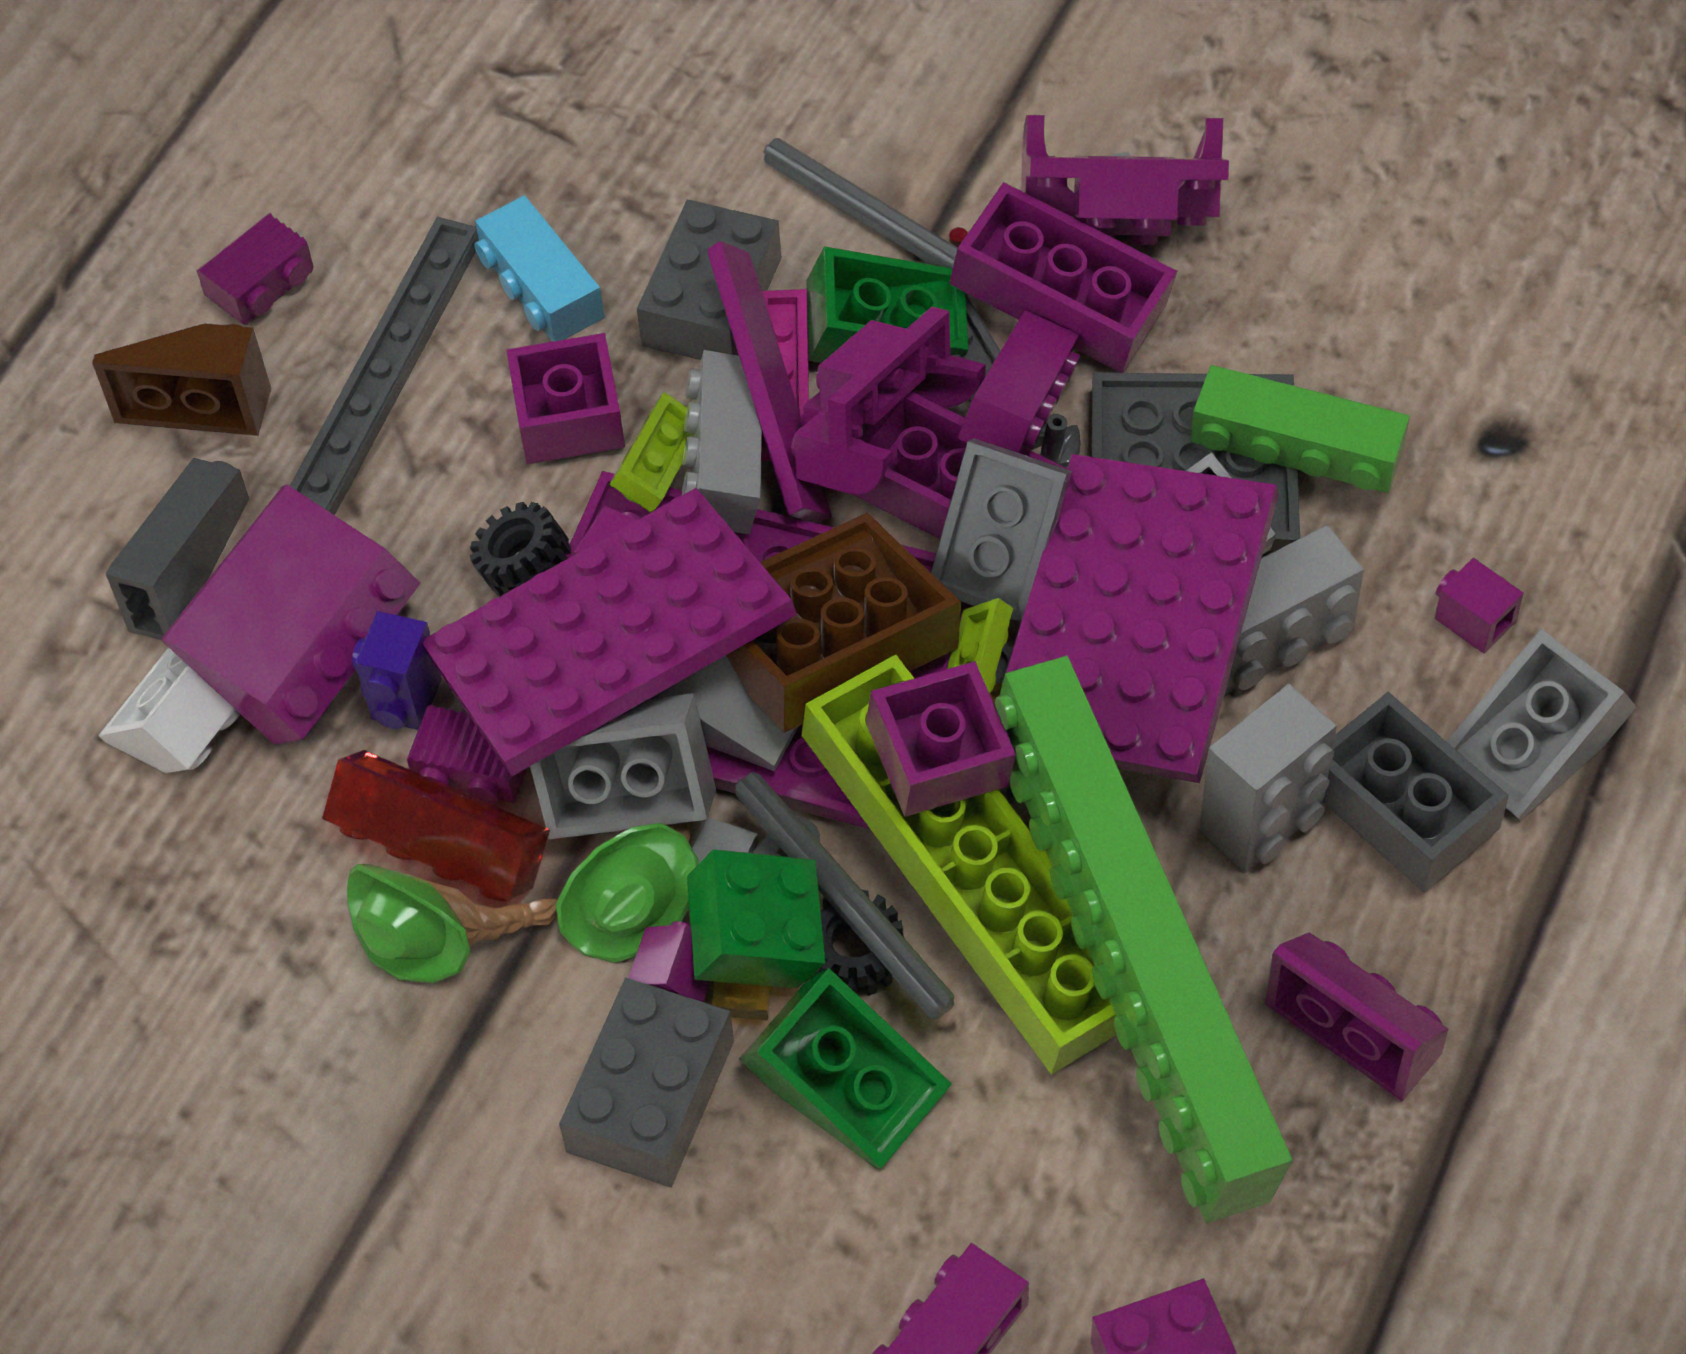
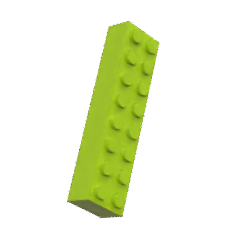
(977, 878)

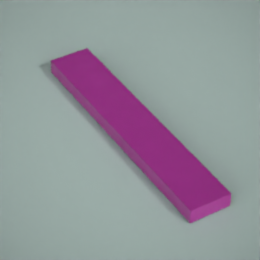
(765, 376)

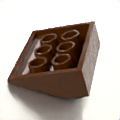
(855, 607)

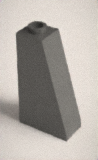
(177, 546)

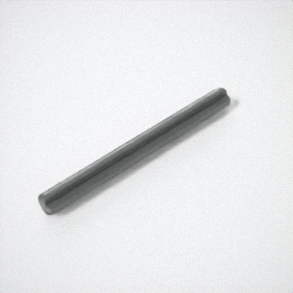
(860, 204)
(847, 897)

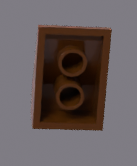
(188, 380)

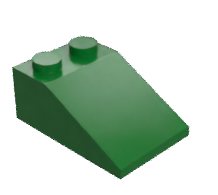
(857, 287)
(845, 1068)

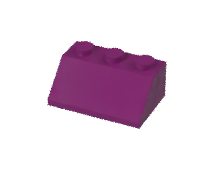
(1354, 1013)

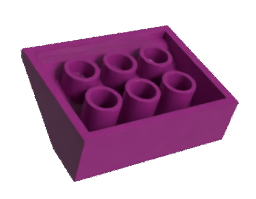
(286, 613)

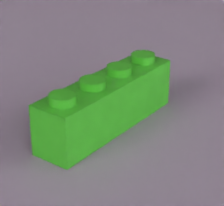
(1299, 429)

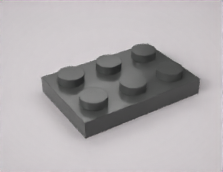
(998, 525)

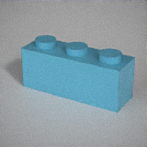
(538, 270)

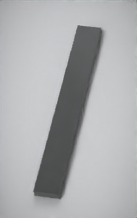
(386, 364)

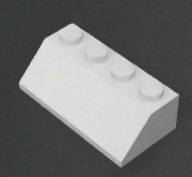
(170, 717)

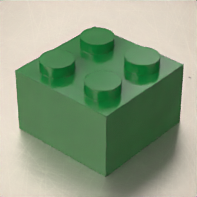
(755, 919)

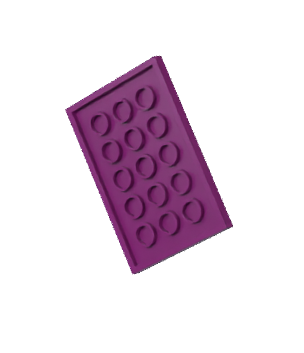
(1148, 602)
(606, 630)

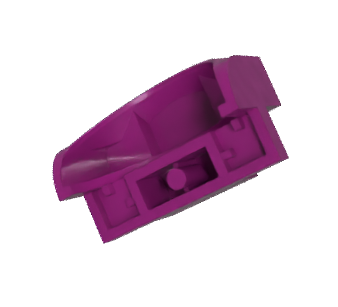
(1128, 192)
(863, 385)

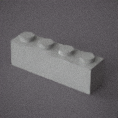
(724, 440)

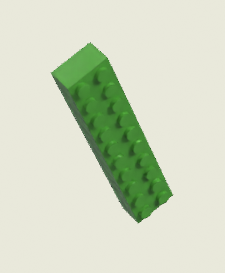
(1140, 945)

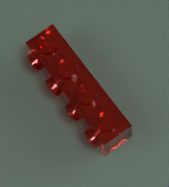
(435, 825)

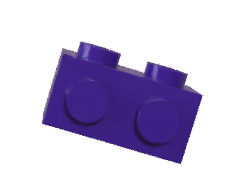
(396, 671)

